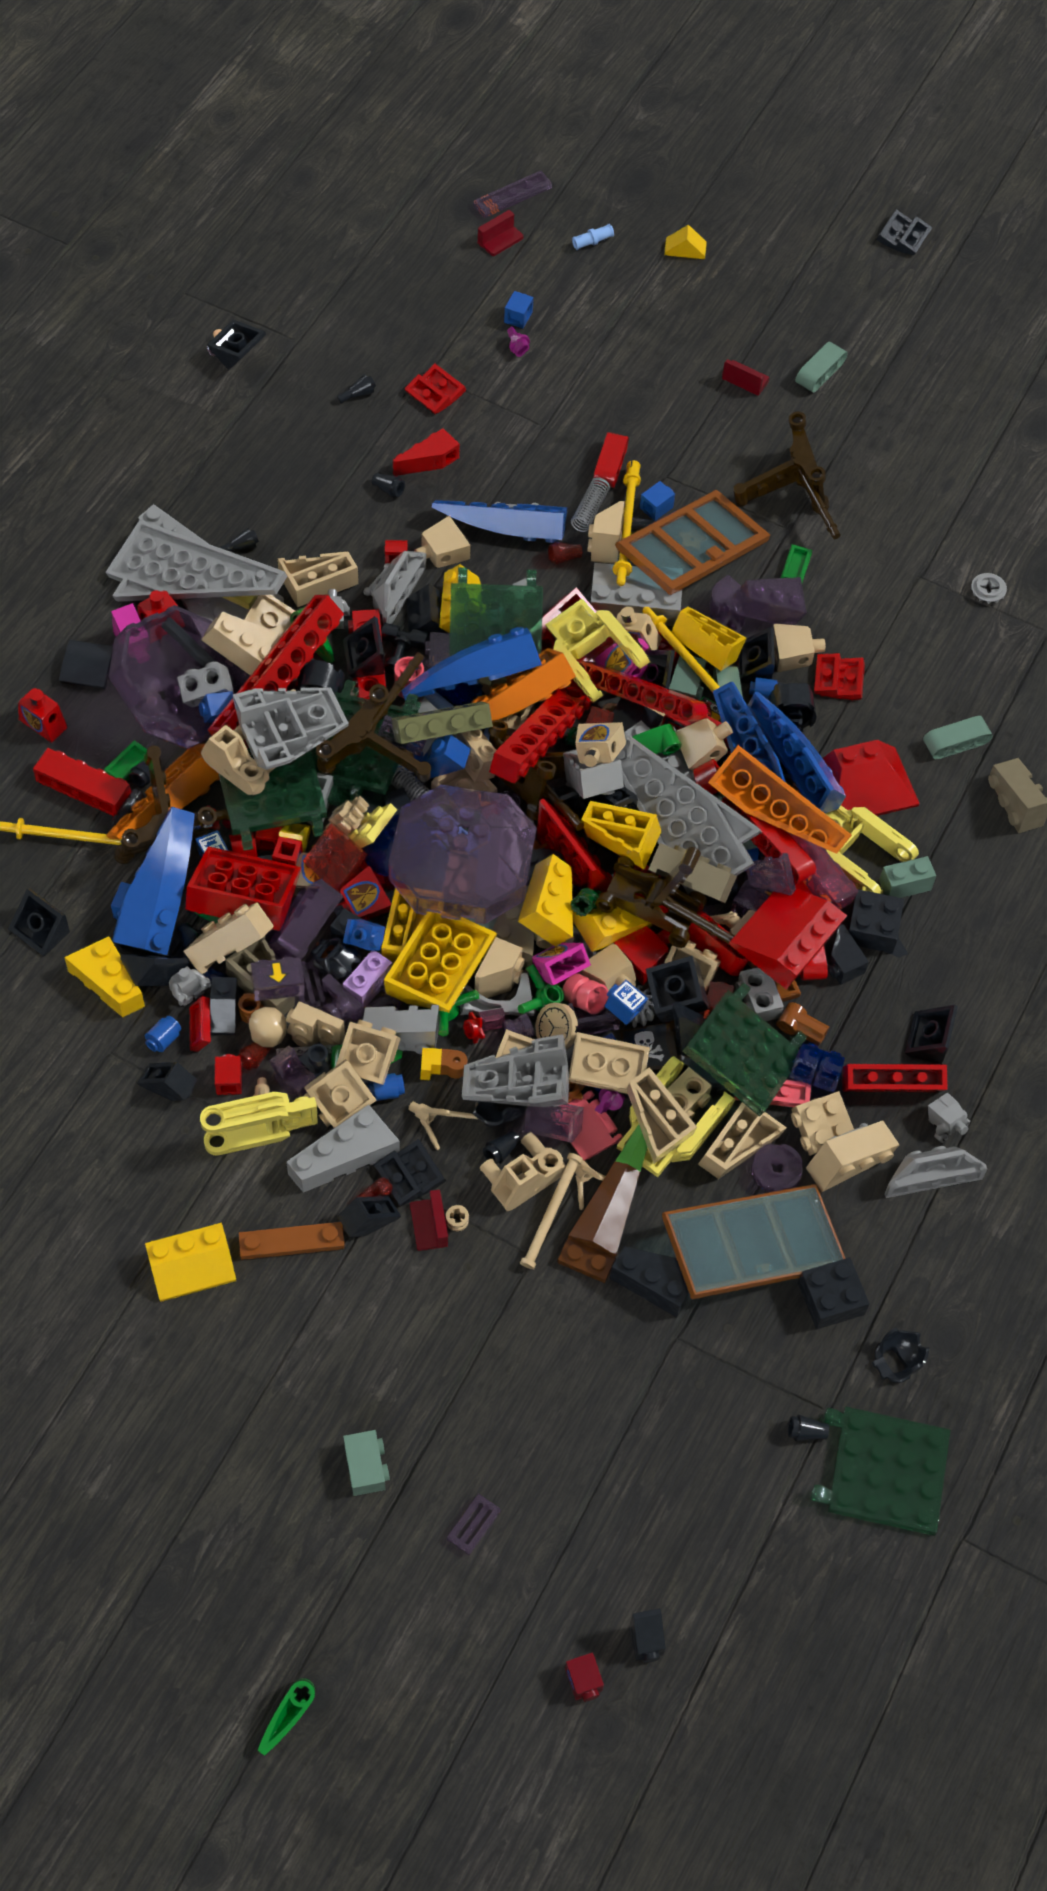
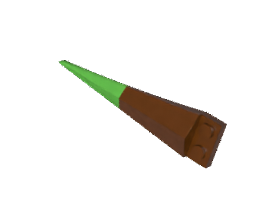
(599, 1230)

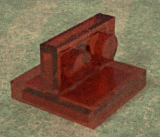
(335, 857)

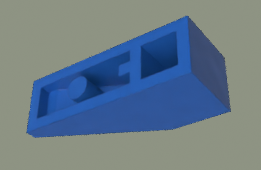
(446, 756)

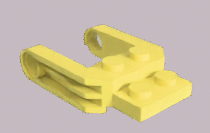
(581, 631)
(863, 821)
(257, 1121)
(705, 1126)

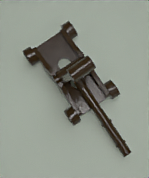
(800, 469)
(362, 727)
(534, 783)
(140, 840)
(658, 892)

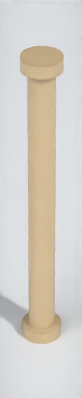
(529, 1260)

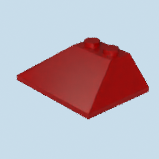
(872, 777)

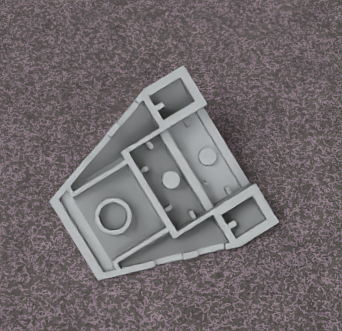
(287, 723)
(523, 1077)

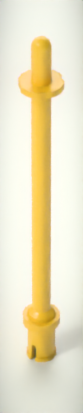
(632, 480)
(659, 622)
(21, 828)

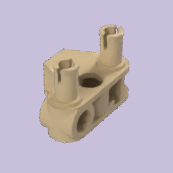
(230, 758)
(534, 1175)

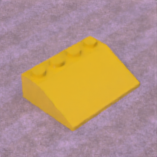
(438, 961)

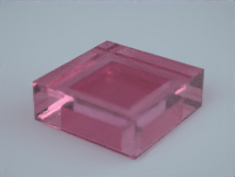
(492, 1019)

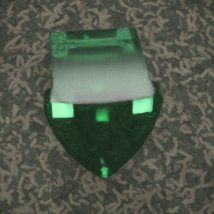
(342, 792)

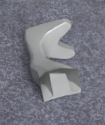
(510, 1007)

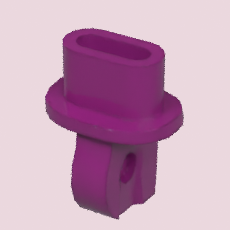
(519, 342)
(609, 1100)

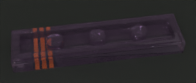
(512, 194)

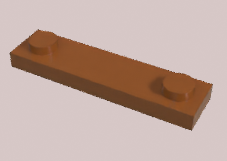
(291, 1240)

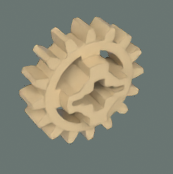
(349, 815)

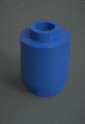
(763, 686)
(162, 1034)
(391, 1089)

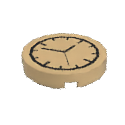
(557, 1020)

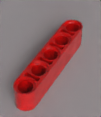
(776, 841)

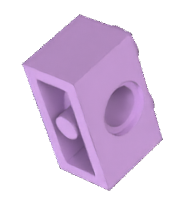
(368, 977)

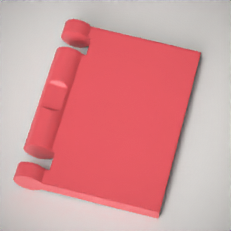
(595, 1129)

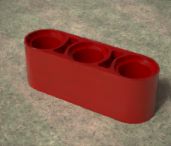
(611, 458)

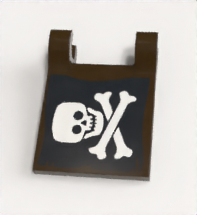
(659, 1039)

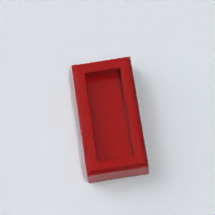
(200, 1024)

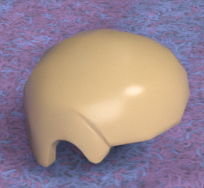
(267, 1026)

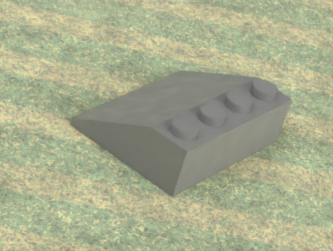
(637, 593)

